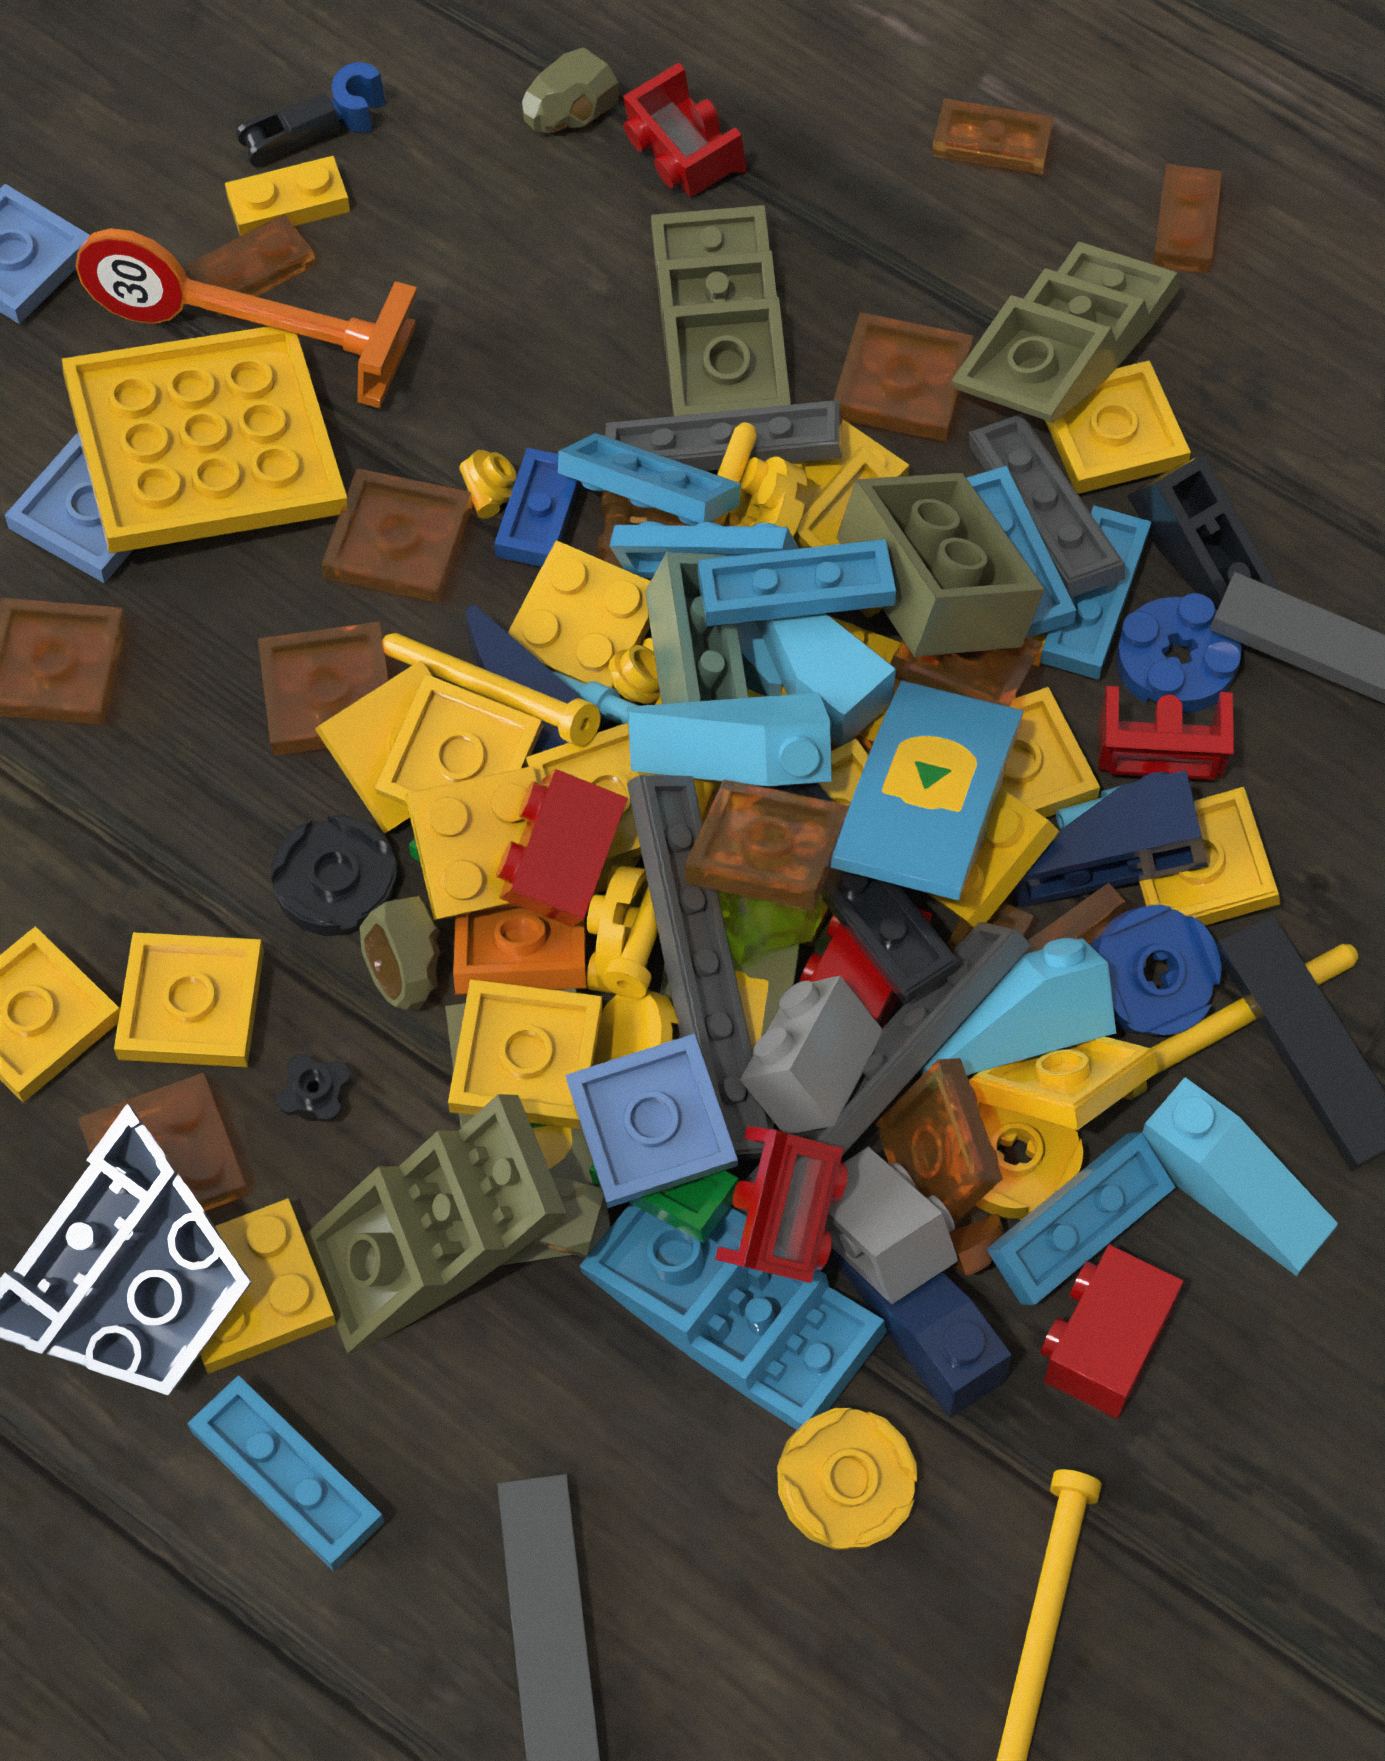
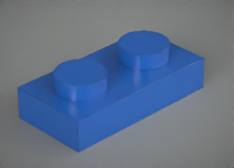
(536, 510)

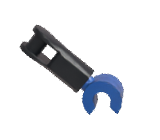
(280, 133)

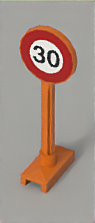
(149, 286)

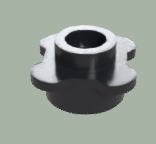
(313, 1106)

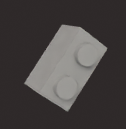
(811, 1055)
(889, 1227)

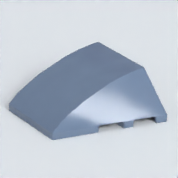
(124, 1269)

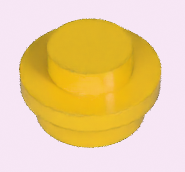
(635, 674)

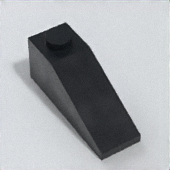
(1199, 529)

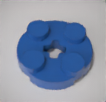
(1182, 623)
(1187, 984)

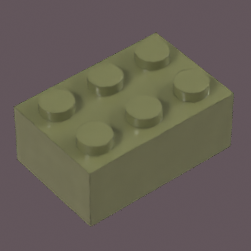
(950, 563)

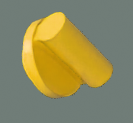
(489, 480)

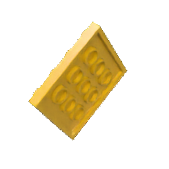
(202, 437)

